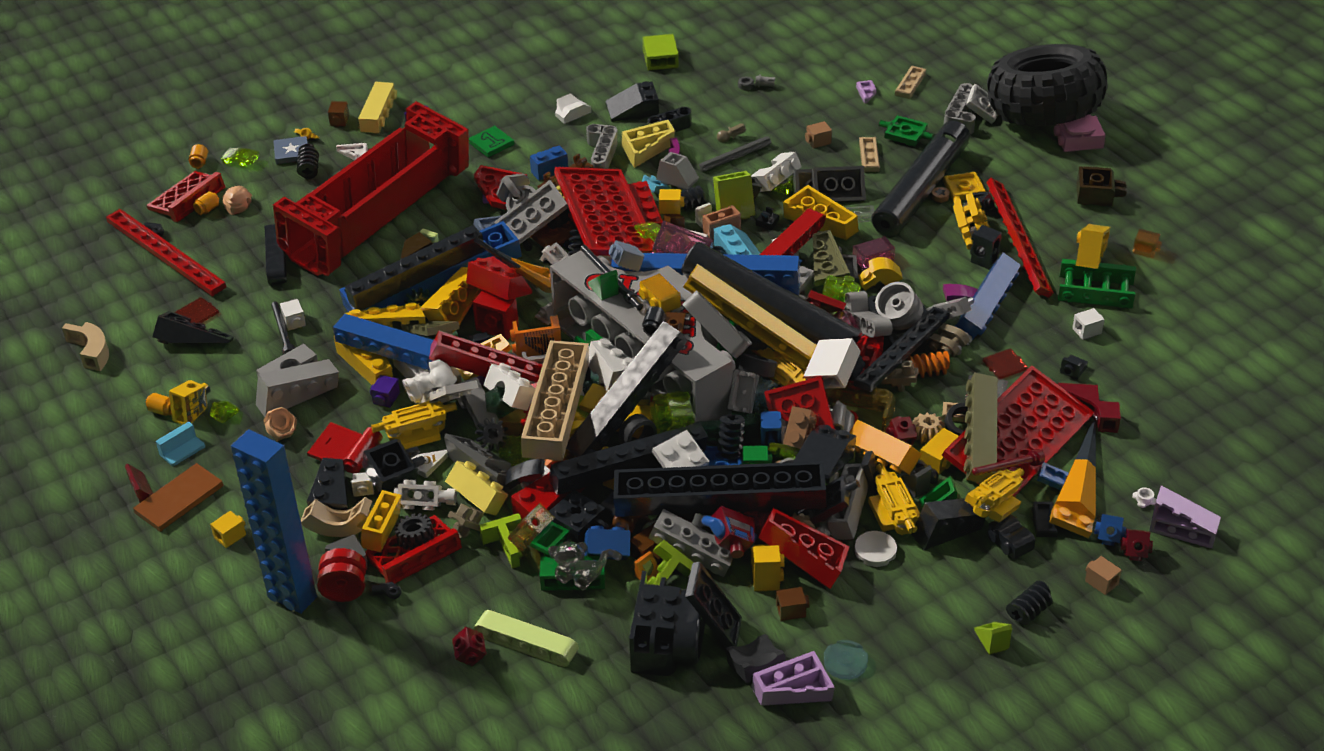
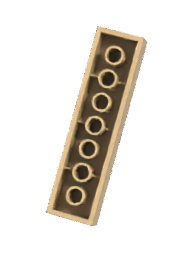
(555, 401)

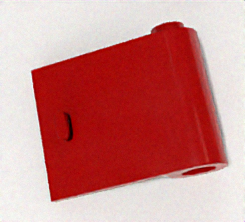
(344, 444)

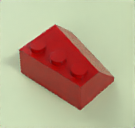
(496, 278)

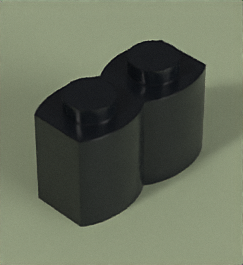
(1011, 536)

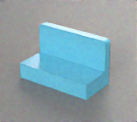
(179, 444)

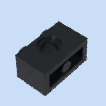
(985, 246)

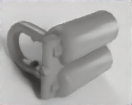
(842, 417)

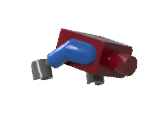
(731, 530)

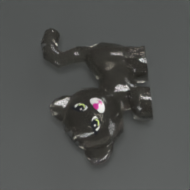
(572, 564)

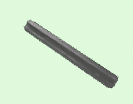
(734, 154)

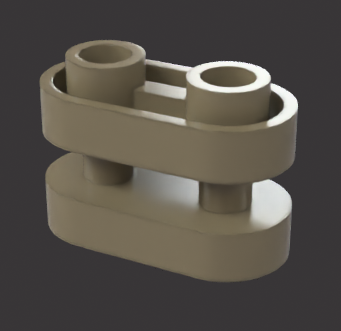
(948, 340)

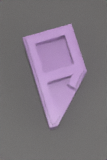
(866, 90)

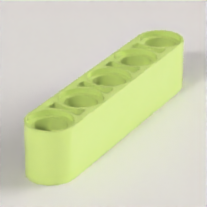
(526, 638)

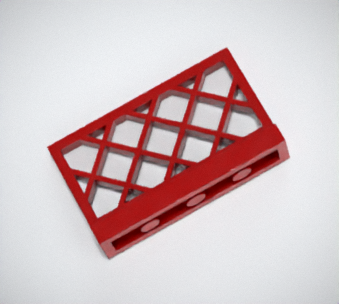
(183, 203)
(418, 558)

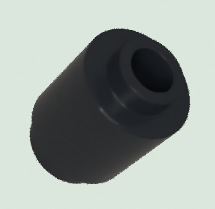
(653, 319)

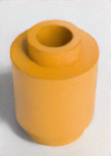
(198, 156)
(206, 203)
(159, 404)

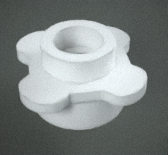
(1144, 497)

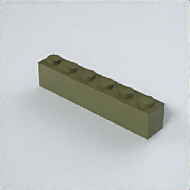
(982, 425)

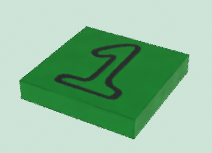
(491, 141)

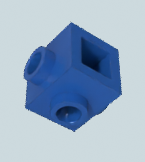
(1116, 523)

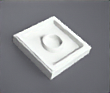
(980, 104)

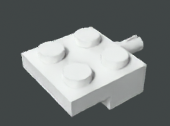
(680, 452)

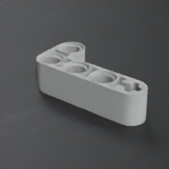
(958, 110)
(606, 142)
(869, 322)
(716, 324)
(476, 406)

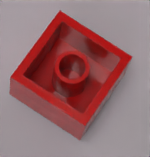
(494, 314)

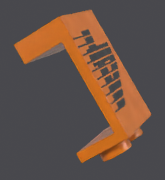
(535, 340)

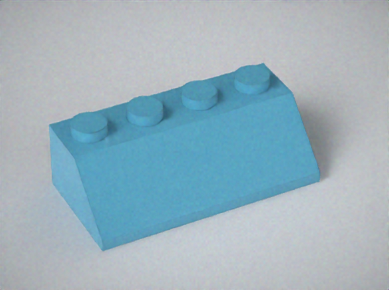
(734, 241)

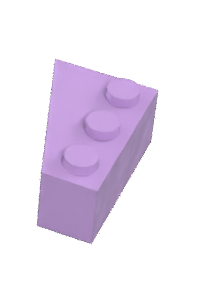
(1183, 519)
(793, 681)

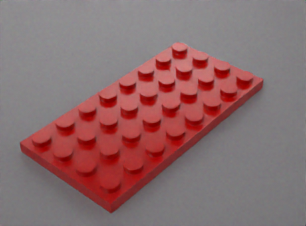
(602, 208)
(1030, 417)

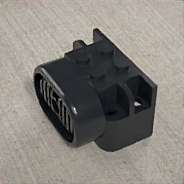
(664, 629)

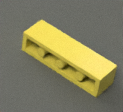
(377, 107)

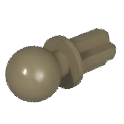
(723, 135)

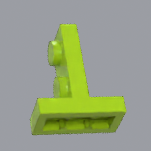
(500, 530)
(672, 560)

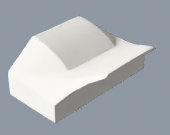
(571, 108)

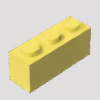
(477, 487)

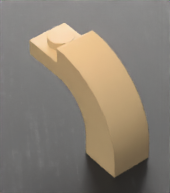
(96, 351)
(335, 522)

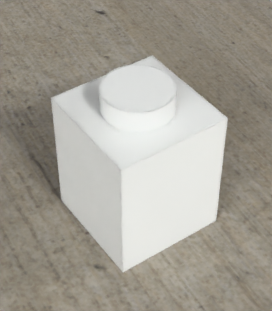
(292, 314)
(1088, 323)

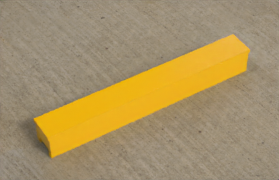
(751, 317)

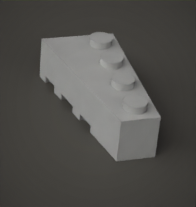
(294, 385)

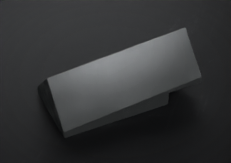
(837, 183)
(465, 450)

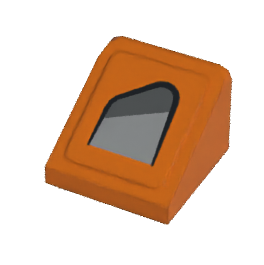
(646, 563)

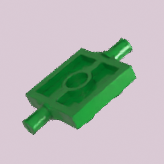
(905, 130)

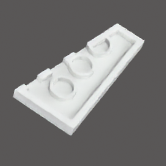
(450, 392)

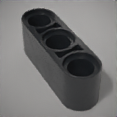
(679, 118)

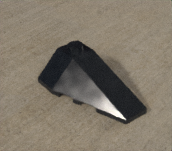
(179, 329)

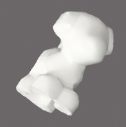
(426, 382)

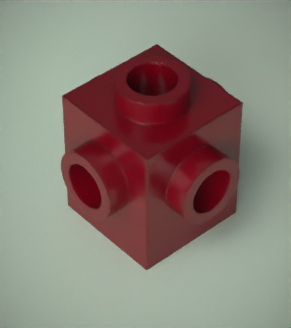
(902, 429)
(1145, 544)
(469, 646)

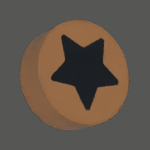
(940, 194)

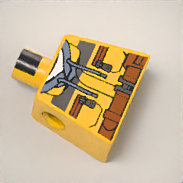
(188, 401)

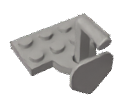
(528, 207)

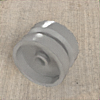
(899, 304)

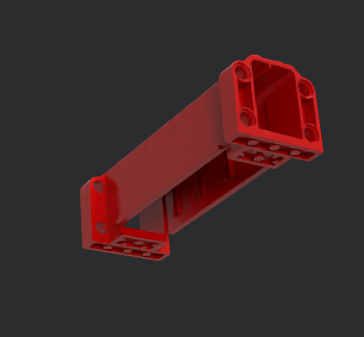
(371, 190)

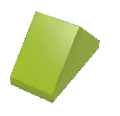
(994, 636)

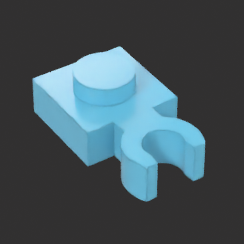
(654, 184)

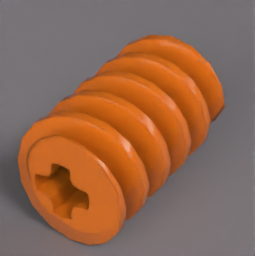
(931, 363)

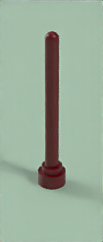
(1034, 458)

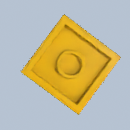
(963, 184)

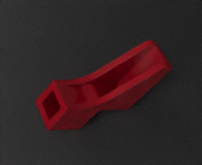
(1106, 413)

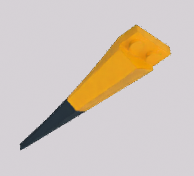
(535, 274)
(1077, 499)

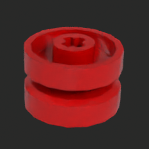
(341, 575)

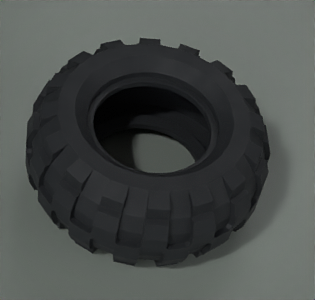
(1047, 84)

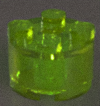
(838, 286)
(672, 410)

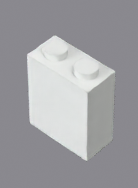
(833, 361)

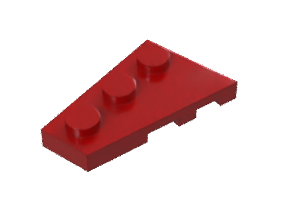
(827, 303)

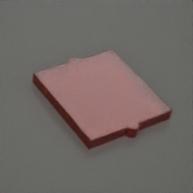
(198, 310)
(1005, 363)

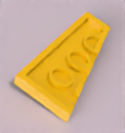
(392, 313)

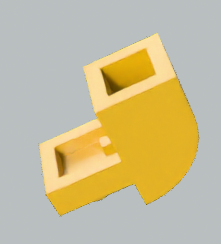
(881, 270)

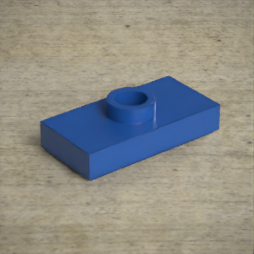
(1052, 476)

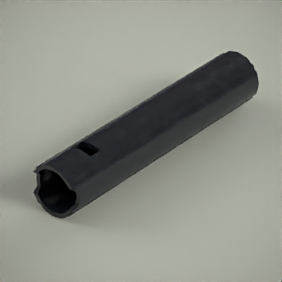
(920, 179)
(786, 306)

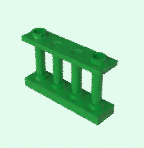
(1105, 273)

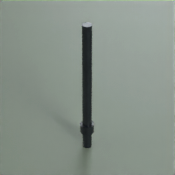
(629, 296)

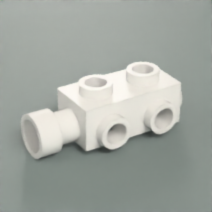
(421, 495)

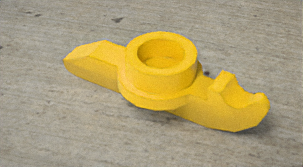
(306, 132)

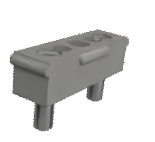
(955, 307)

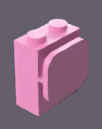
(1080, 134)

